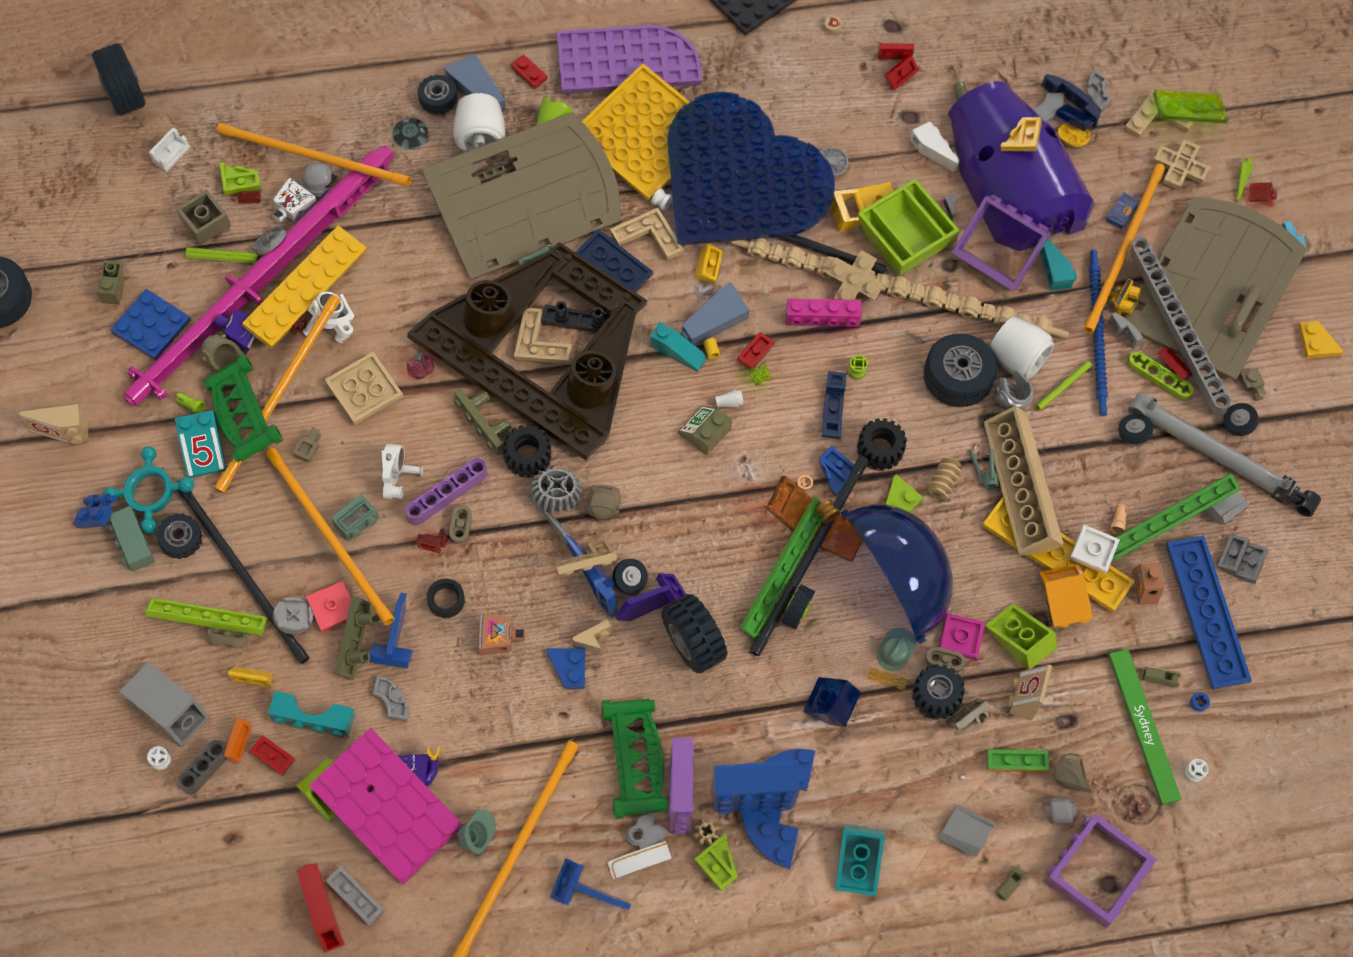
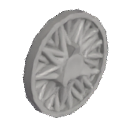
(837, 159)

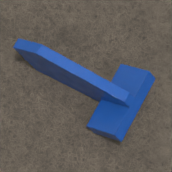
(391, 654)
(568, 882)

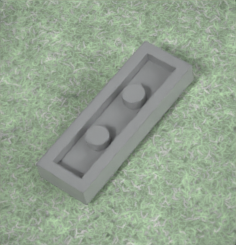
(354, 895)

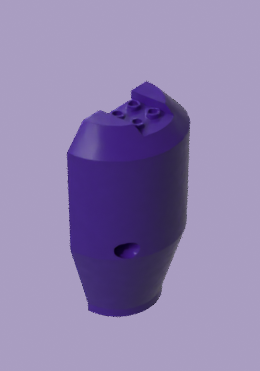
(1034, 182)

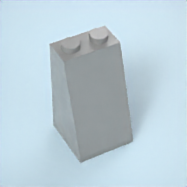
(165, 704)

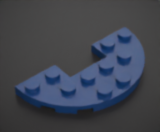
(763, 828)

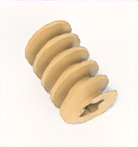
(943, 478)

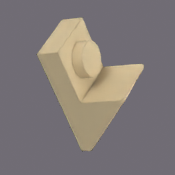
(589, 638)

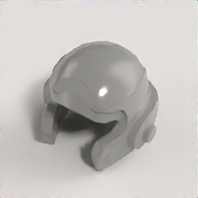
(316, 178)
(1012, 394)

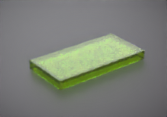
(1190, 106)

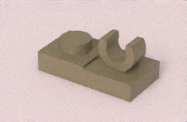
(968, 714)

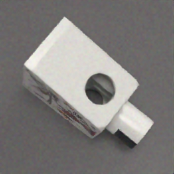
(292, 202)

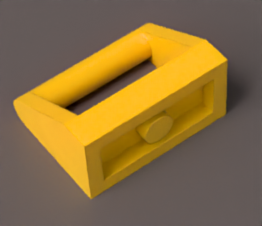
(840, 212)

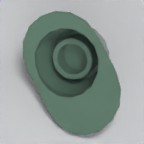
(896, 649)
(477, 831)

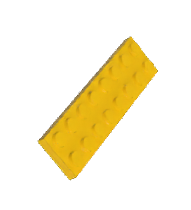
(298, 291)
(1104, 589)

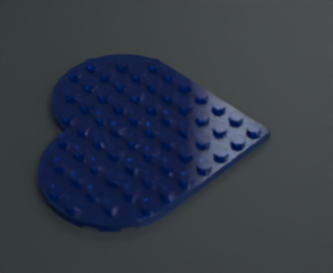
(739, 177)

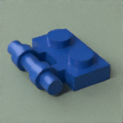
(96, 512)

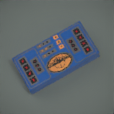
(1122, 210)

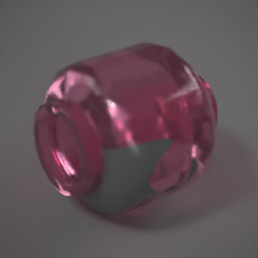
(420, 365)

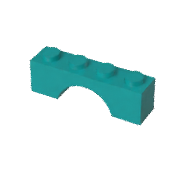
(336, 720)

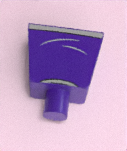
(234, 330)

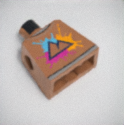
(1148, 579)
(497, 634)

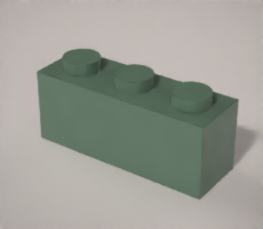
(130, 539)

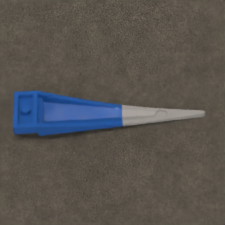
(596, 577)

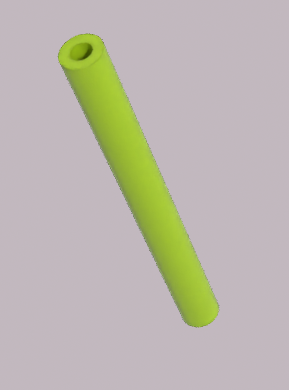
(1066, 383)

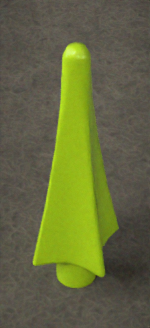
(1244, 172)

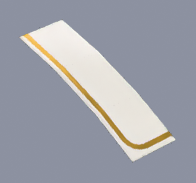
(639, 859)

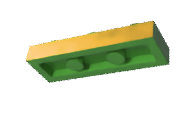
(1017, 760)

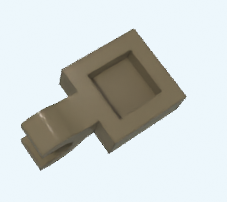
(1253, 381)
(307, 446)

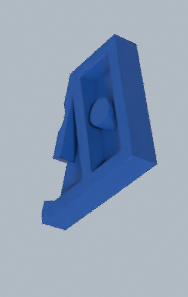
(835, 468)
(569, 665)

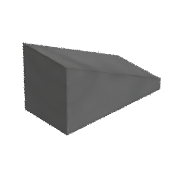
(949, 202)

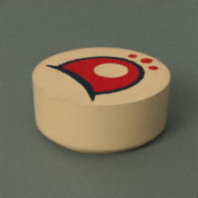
(832, 24)

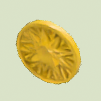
(1073, 136)

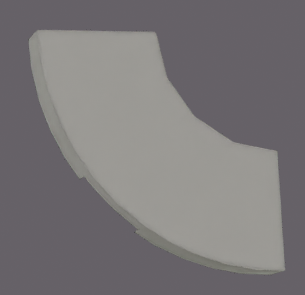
(1096, 91)
(1048, 109)
(392, 697)

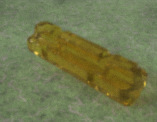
(887, 678)

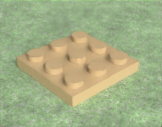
(363, 388)

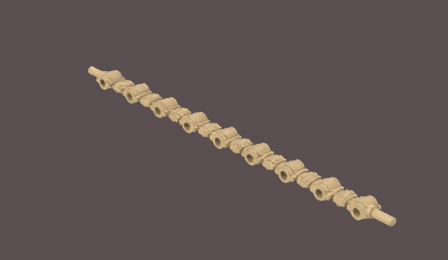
(898, 286)

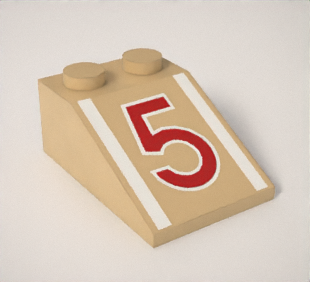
(59, 423)
(1029, 692)

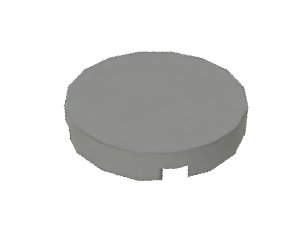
(268, 242)
(292, 615)

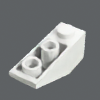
(931, 144)

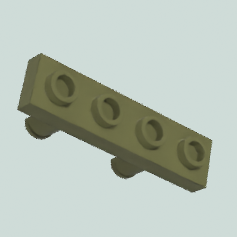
(482, 428)
(352, 638)

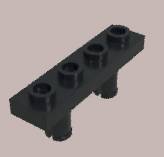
(573, 318)

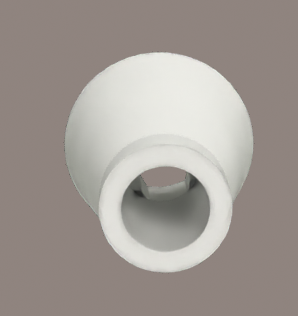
(730, 399)

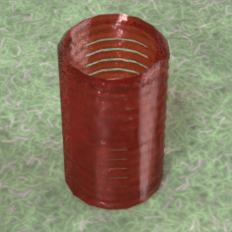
(249, 197)

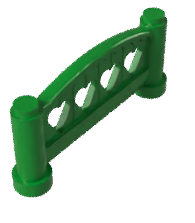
(261, 435)
(632, 799)

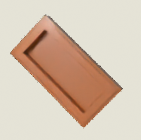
(237, 740)

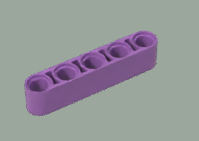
(450, 483)

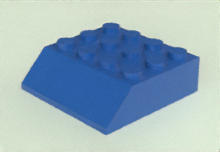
(755, 787)

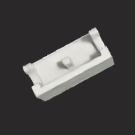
(169, 150)

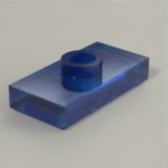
(1074, 117)

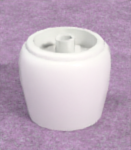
(477, 121)
(1021, 347)

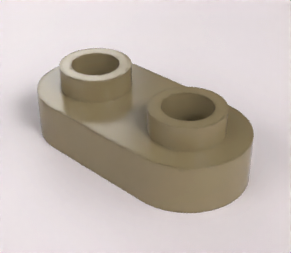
(460, 525)
(226, 637)
(945, 657)

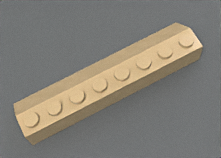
(1023, 482)

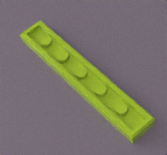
(206, 616)

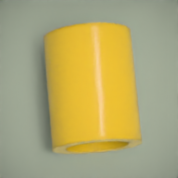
(711, 348)

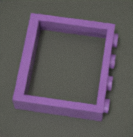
(983, 266)
(681, 785)
(1080, 900)

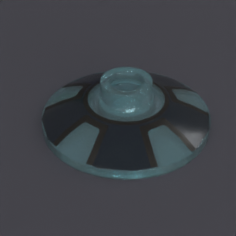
(410, 139)

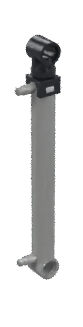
(1279, 487)

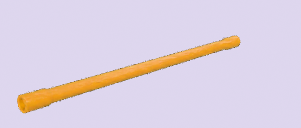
(395, 177)
(329, 308)
(1093, 318)
(380, 609)
(565, 758)

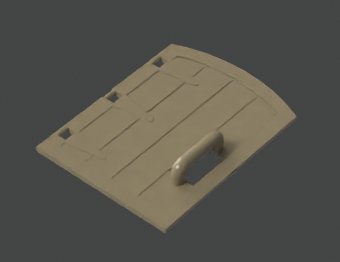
(552, 195)
(1209, 266)

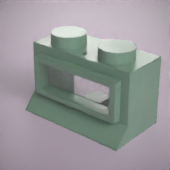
(355, 517)

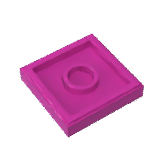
(962, 635)

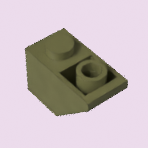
(111, 282)

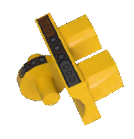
(1122, 296)

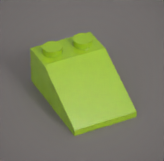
(1022, 636)

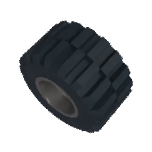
(938, 691)

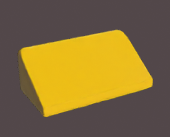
(708, 263)
(250, 676)

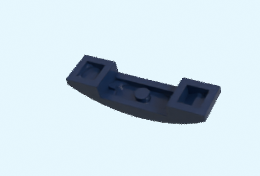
(1071, 92)
(833, 405)

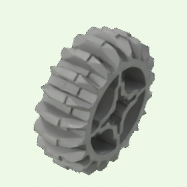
(556, 484)

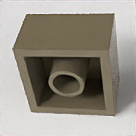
(203, 217)

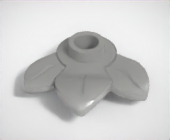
(650, 832)

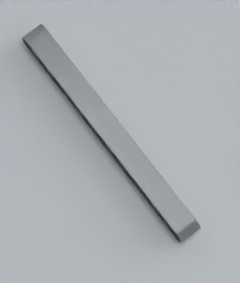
(1180, 333)

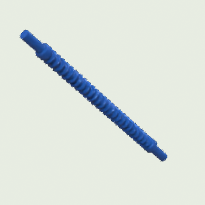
(1098, 336)

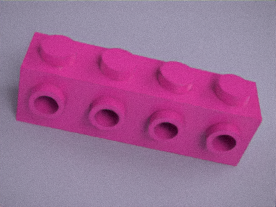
(823, 312)

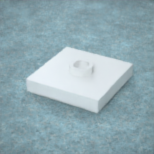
(1094, 549)

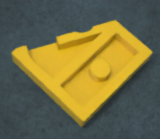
(1024, 136)
(1317, 341)

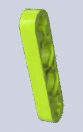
(1158, 378)

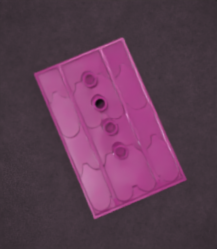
(399, 819)

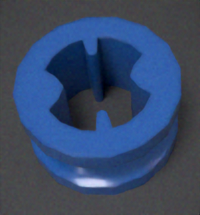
(1204, 698)

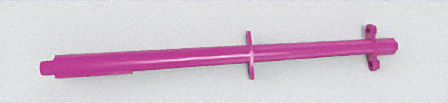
(317, 219)

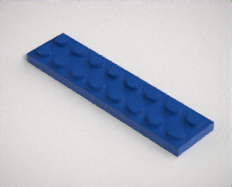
(1208, 613)

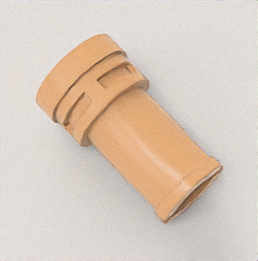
(805, 483)
(1119, 522)

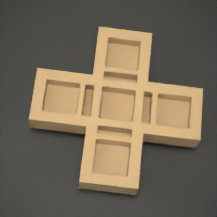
(1181, 164)
(855, 277)

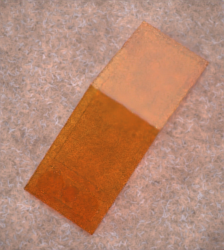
(789, 505)

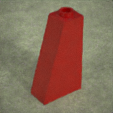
(320, 907)

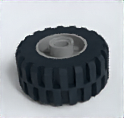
(694, 633)

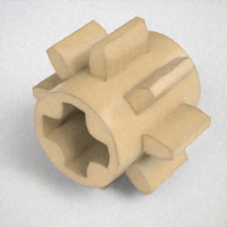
(707, 839)

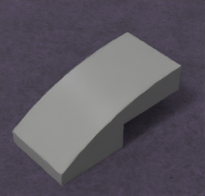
(1123, 326)

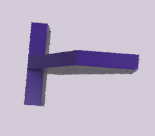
(640, 605)

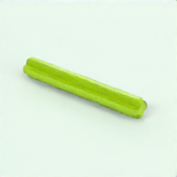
(221, 255)

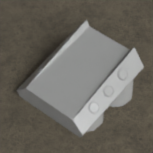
(1227, 508)
(966, 831)

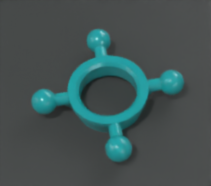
(148, 454)

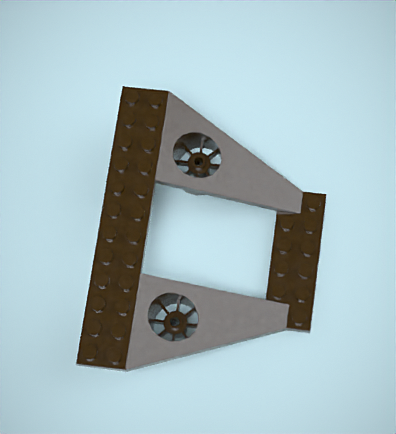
(576, 409)

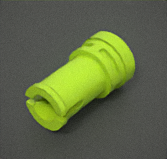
(193, 404)

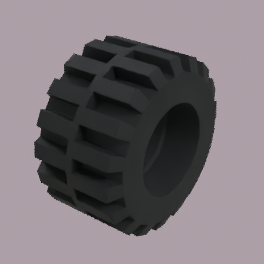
(888, 432)
(522, 437)

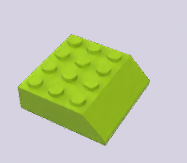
(907, 227)

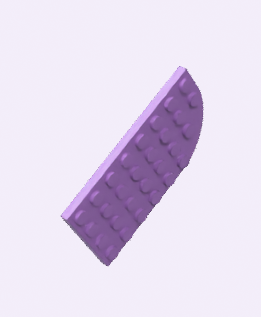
(608, 56)

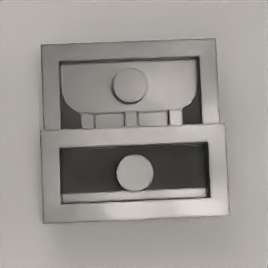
(1242, 558)

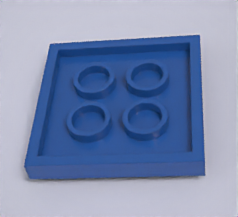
(150, 324)

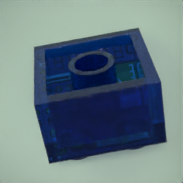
(832, 701)

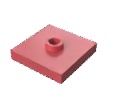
(330, 606)

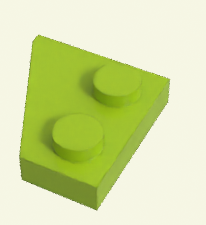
(239, 179)
(903, 495)
(718, 863)

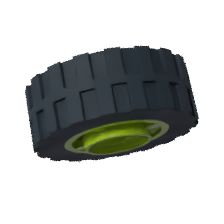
(798, 606)

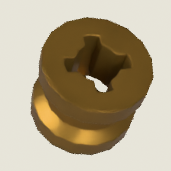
(827, 511)

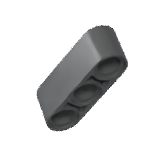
(202, 777)

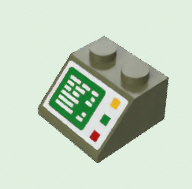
(706, 428)

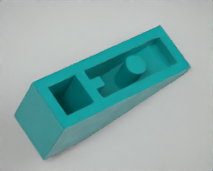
(1057, 267)
(676, 346)

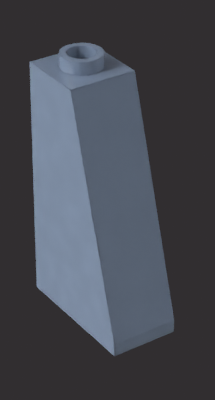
(473, 78)
(716, 315)

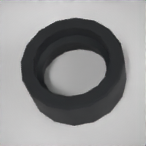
(446, 612)

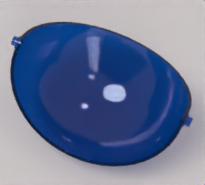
(911, 561)

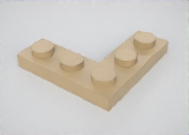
(1146, 114)
(649, 222)
(531, 350)
(600, 553)

